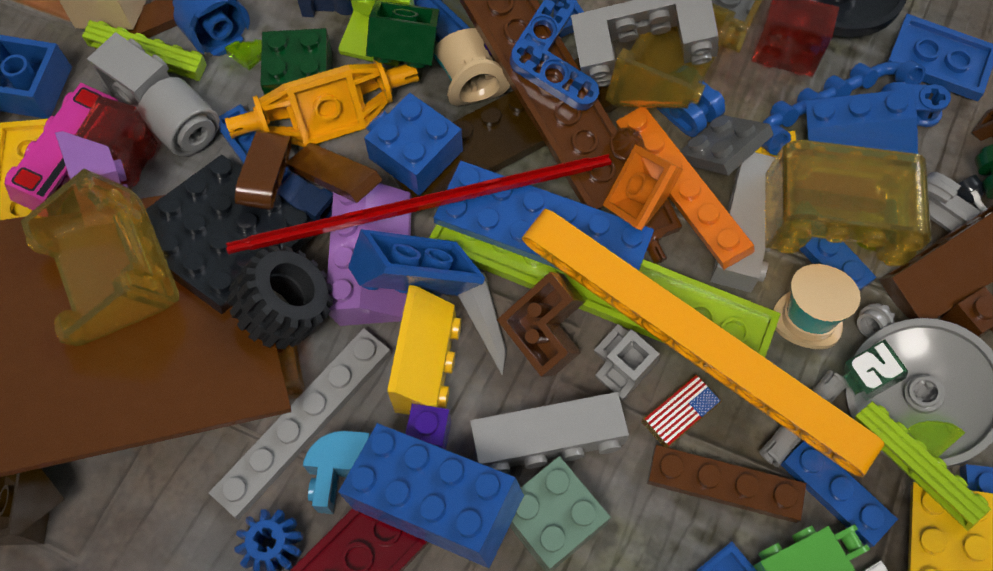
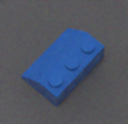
(866, 120)
(406, 260)

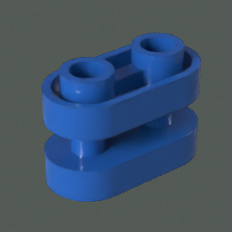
(695, 118)

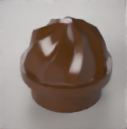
(624, 141)

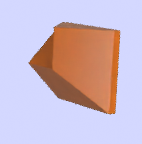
(641, 187)

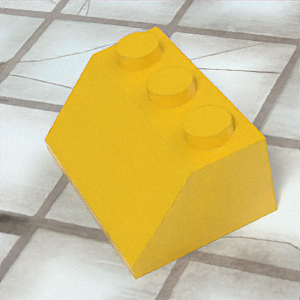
(423, 352)

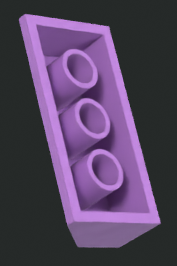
(350, 301)

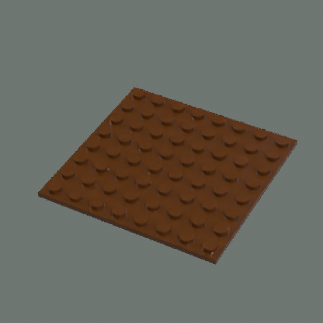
(125, 390)

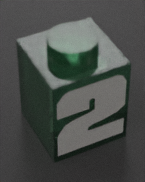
(874, 371)

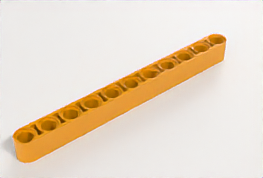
(705, 344)

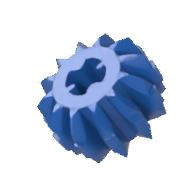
(268, 527)

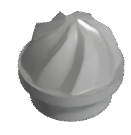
(874, 318)

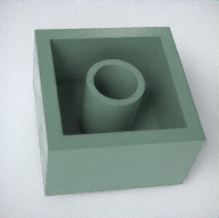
(556, 515)

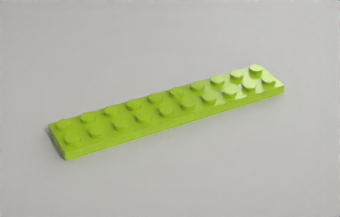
(739, 317)

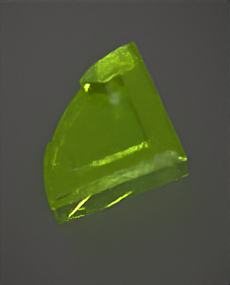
(245, 53)
(936, 435)

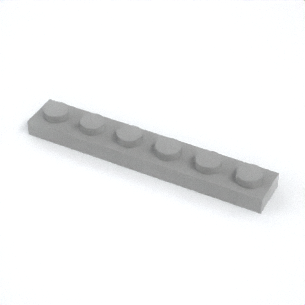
(296, 429)

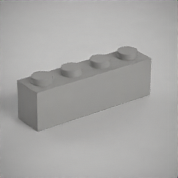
(748, 211)
(550, 432)

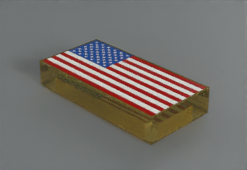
(681, 411)

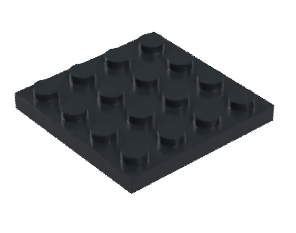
(202, 217)

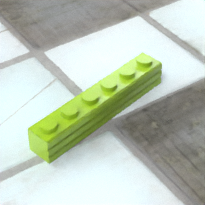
(177, 59)
(923, 468)

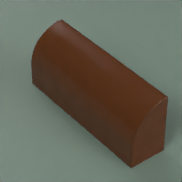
(945, 270)

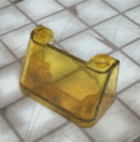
(656, 73)
(103, 257)

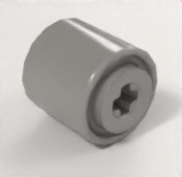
(178, 116)

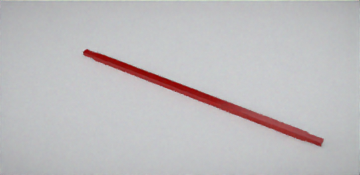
(416, 204)

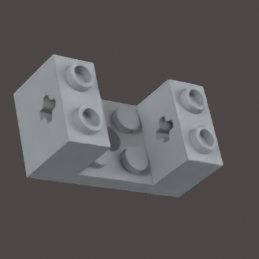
(625, 21)

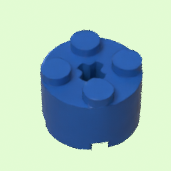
(211, 23)

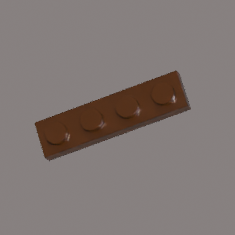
(727, 484)

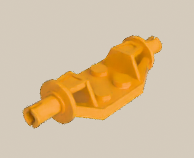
(324, 103)

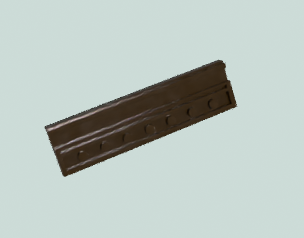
(496, 137)

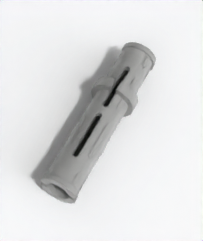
(784, 441)

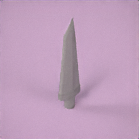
(482, 313)

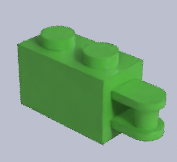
(814, 552)

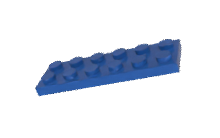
(508, 214)

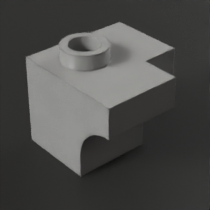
(626, 360)

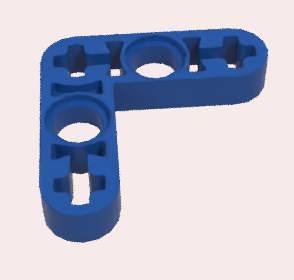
(539, 50)

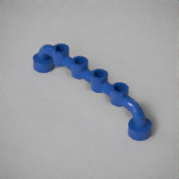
(860, 75)

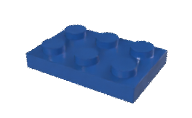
(949, 57)

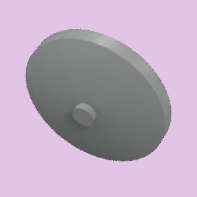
(945, 382)

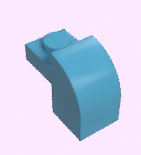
(330, 459)

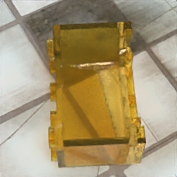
(848, 197)

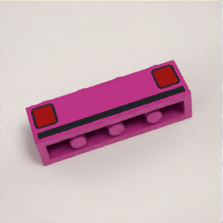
(43, 166)

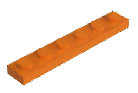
(692, 195)

